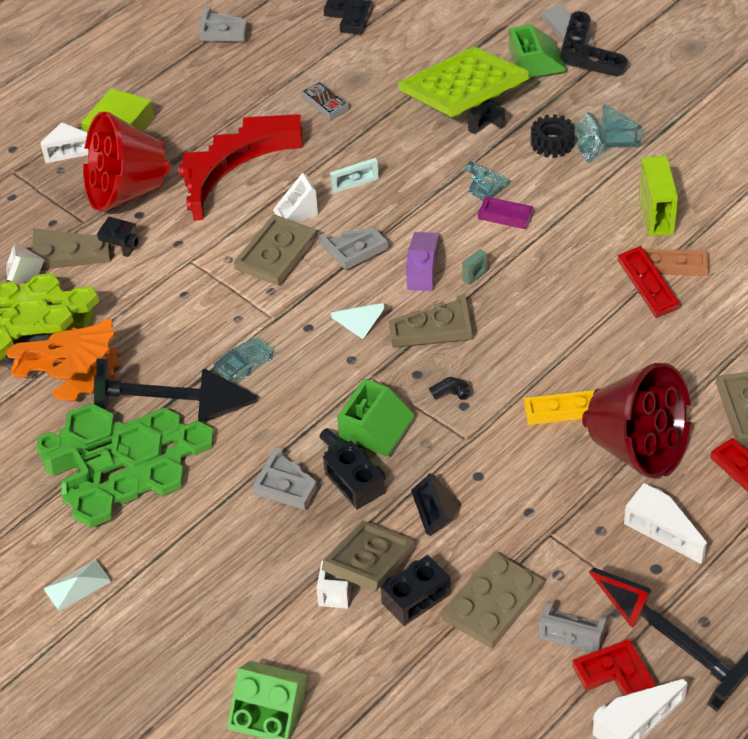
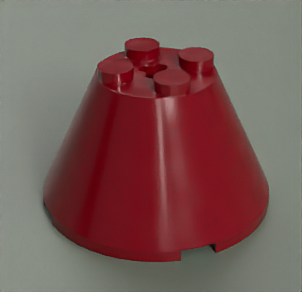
(642, 419)

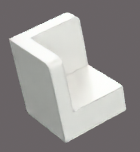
(333, 590)

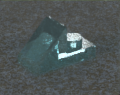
(485, 181)

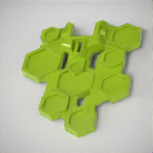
(30, 312)

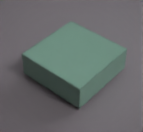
(474, 266)

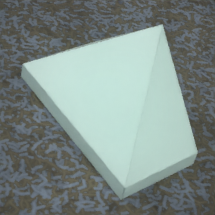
(354, 175)
(358, 319)
(77, 585)

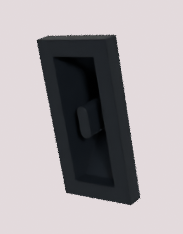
(434, 503)

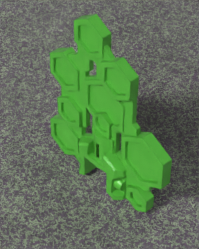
(133, 445)

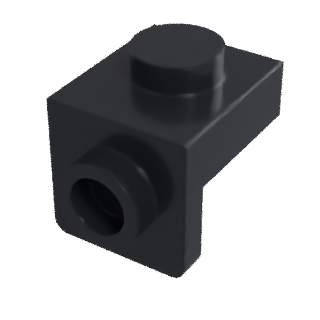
(485, 114)
(119, 233)

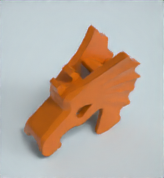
(77, 353)

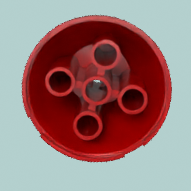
(121, 162)

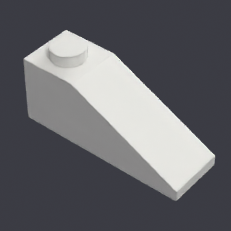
(662, 520)
(639, 712)

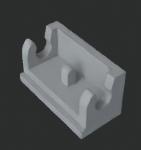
(571, 630)

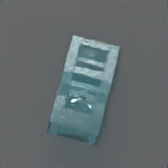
(590, 137)
(240, 360)

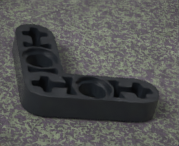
(582, 51)

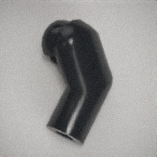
(451, 385)
(330, 439)

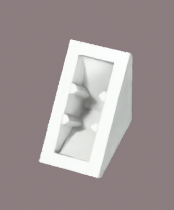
(64, 143)
(299, 201)
(22, 264)

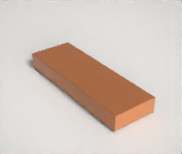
(679, 261)

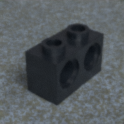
(354, 474)
(418, 594)

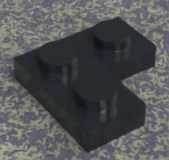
(353, 14)

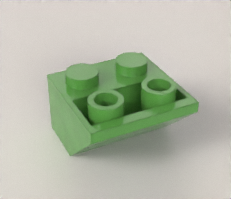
(534, 51)
(374, 418)
(266, 701)

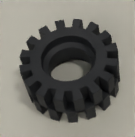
(546, 144)

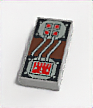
(324, 100)

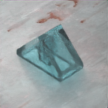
(619, 129)

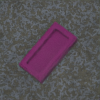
(505, 212)

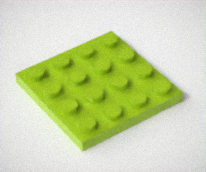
(463, 81)

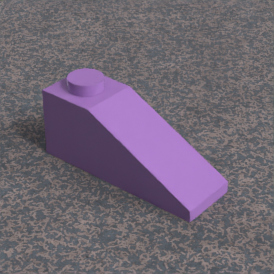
(422, 261)

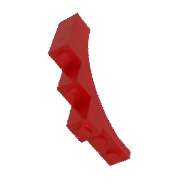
(256, 138)

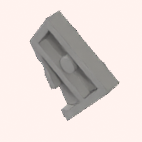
(221, 27)
(354, 246)
(284, 482)

